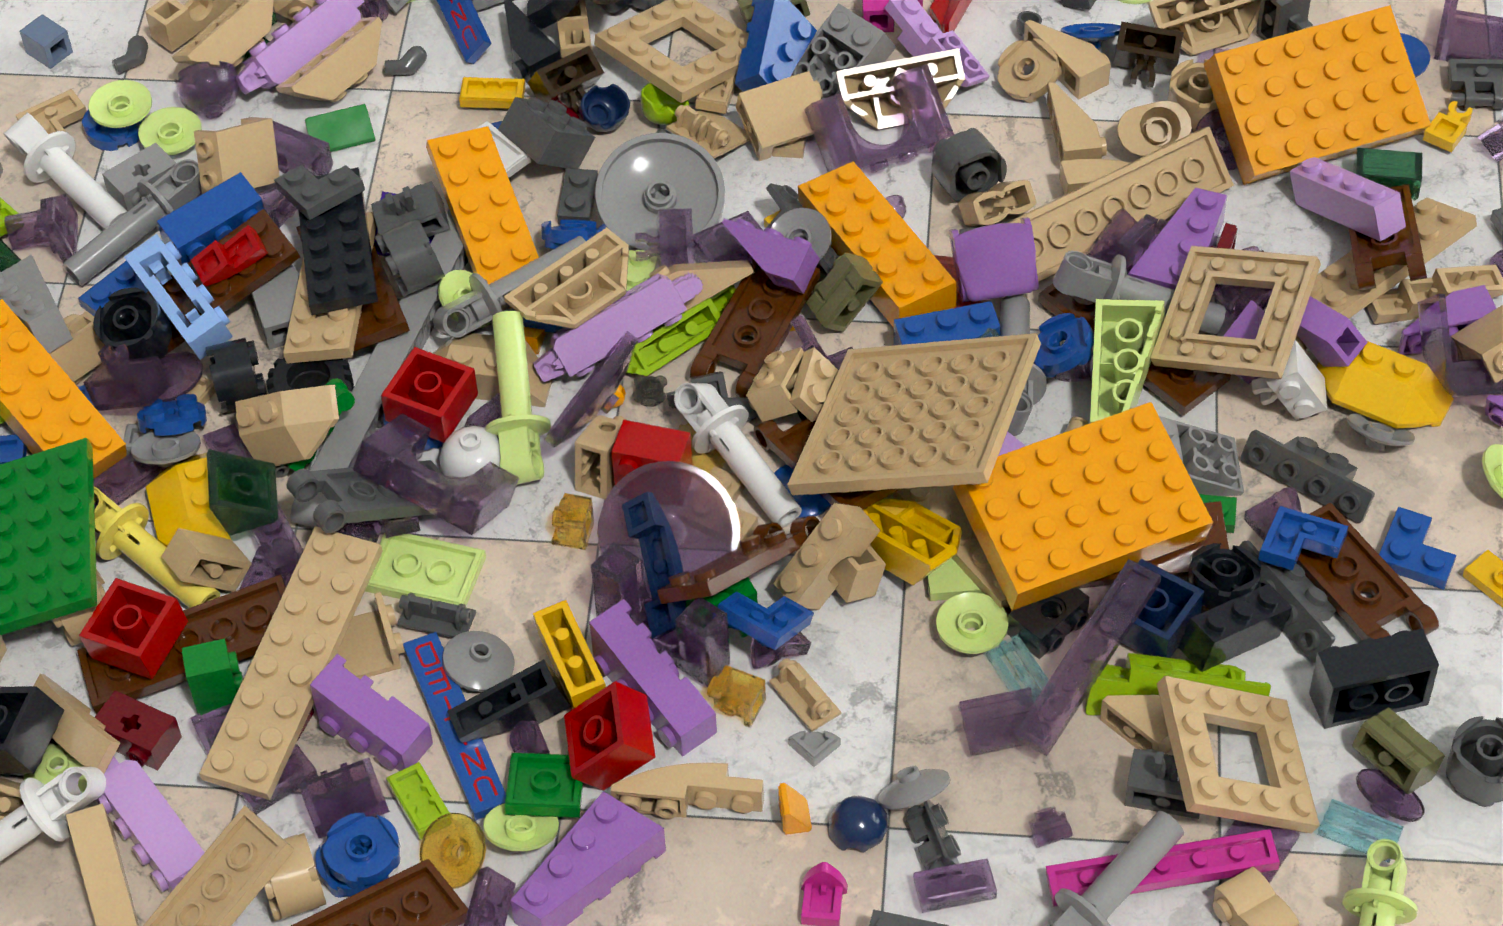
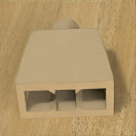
(594, 456)

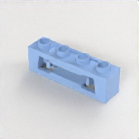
(152, 261)

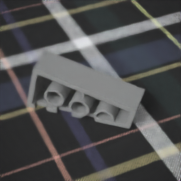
(33, 304)

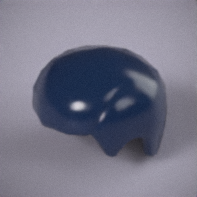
(604, 108)
(858, 823)

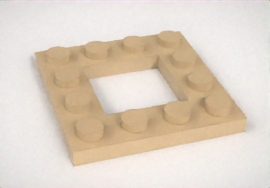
(630, 46)
(1267, 355)
(1282, 804)

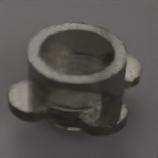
(649, 390)

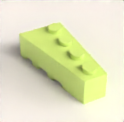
(1122, 352)

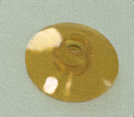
(442, 845)

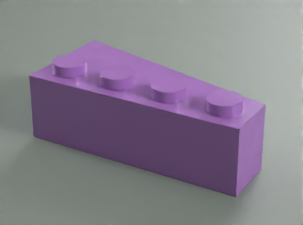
(1193, 224)
(631, 658)
(591, 859)

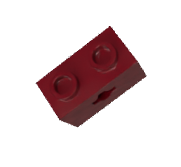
(143, 731)

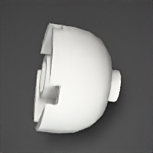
(468, 451)

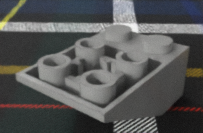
(843, 44)
(1208, 458)

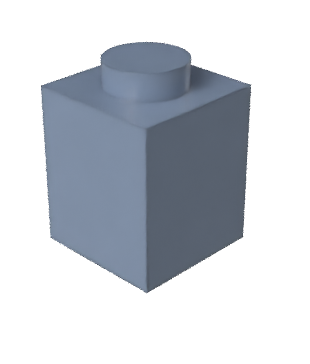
(46, 41)

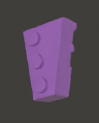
(367, 719)

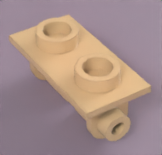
(804, 695)

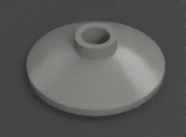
(807, 225)
(1378, 433)
(165, 449)
(473, 670)
(913, 787)

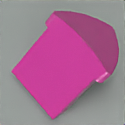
(822, 895)

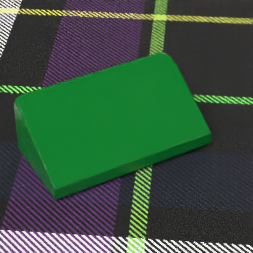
(342, 127)

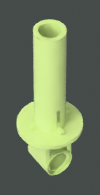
(518, 428)
(1381, 896)

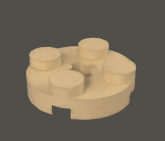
(1032, 85)

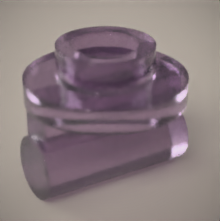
(528, 738)
(1049, 826)

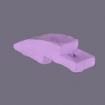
(922, 36)

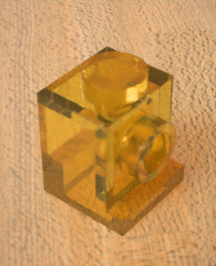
(573, 521)
(738, 694)

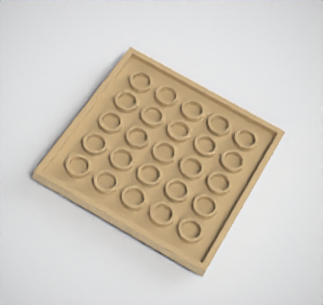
(916, 415)

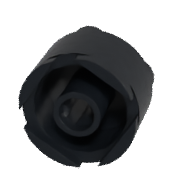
(136, 321)
(234, 372)

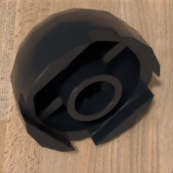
(1223, 573)

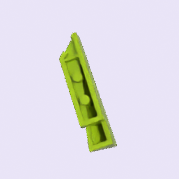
(679, 337)
(1146, 671)

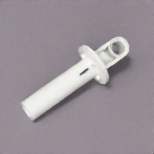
(51, 157)
(720, 429)
(47, 807)

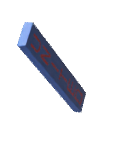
(466, 28)
(469, 758)

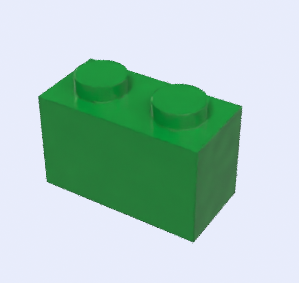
(212, 674)

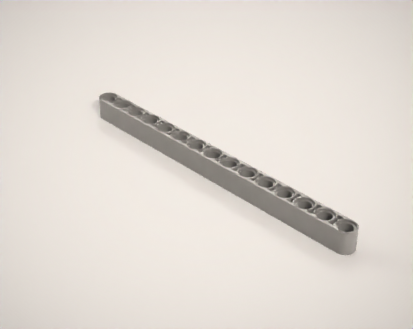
(367, 413)

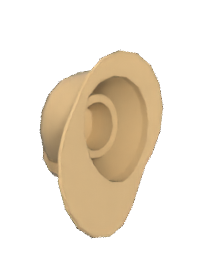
(1153, 126)

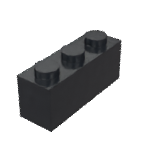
(1235, 627)

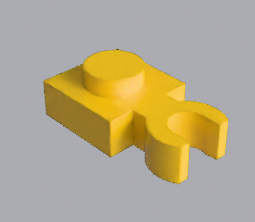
(1448, 129)

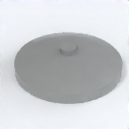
(654, 175)

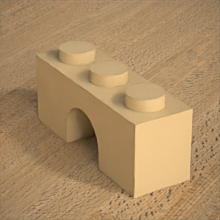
(176, 23)
(839, 535)

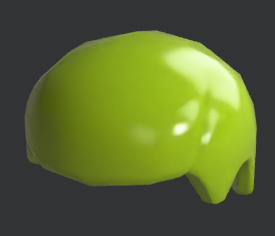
(658, 105)

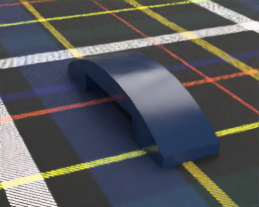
(660, 557)

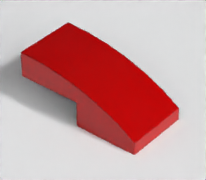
(223, 261)

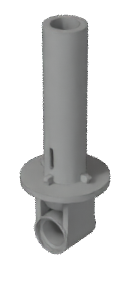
(158, 200)
(1098, 279)
(488, 299)
(1016, 321)
(1120, 875)

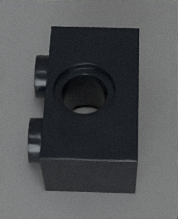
(1047, 634)

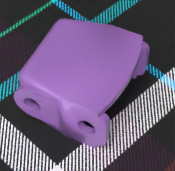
(995, 261)

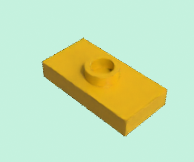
(490, 92)
(1487, 575)

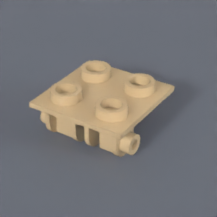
(708, 129)

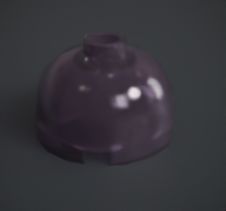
(208, 89)

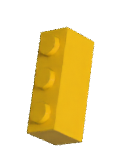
(568, 653)

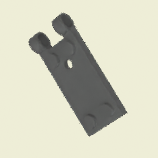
(351, 497)

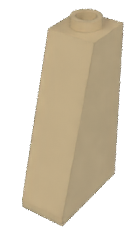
(102, 867)

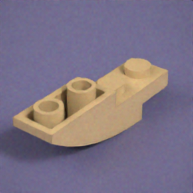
(674, 787)

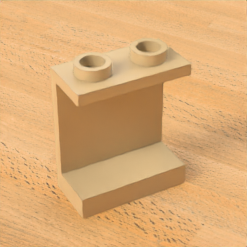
(777, 112)
(237, 149)
(1484, 341)
(370, 643)

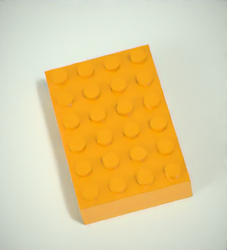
(1316, 94)
(1084, 506)

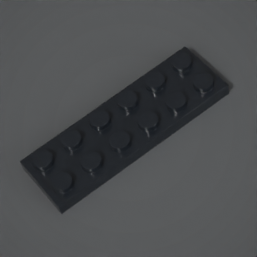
(338, 256)

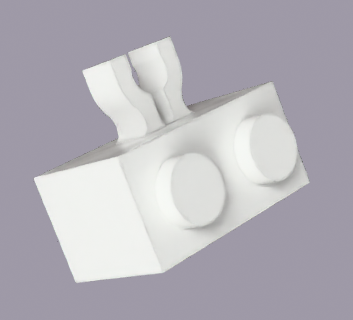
(1300, 389)

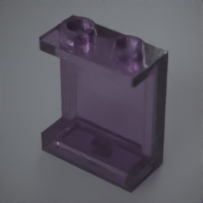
(1468, 35)

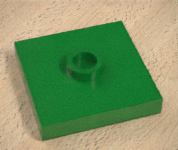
(542, 786)

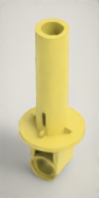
(124, 529)

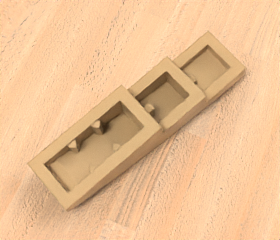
(1402, 303)
(78, 730)

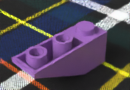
(783, 260)
(1462, 310)

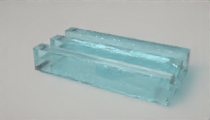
(1028, 660)
(1360, 823)

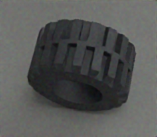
(307, 374)

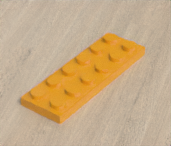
(482, 202)

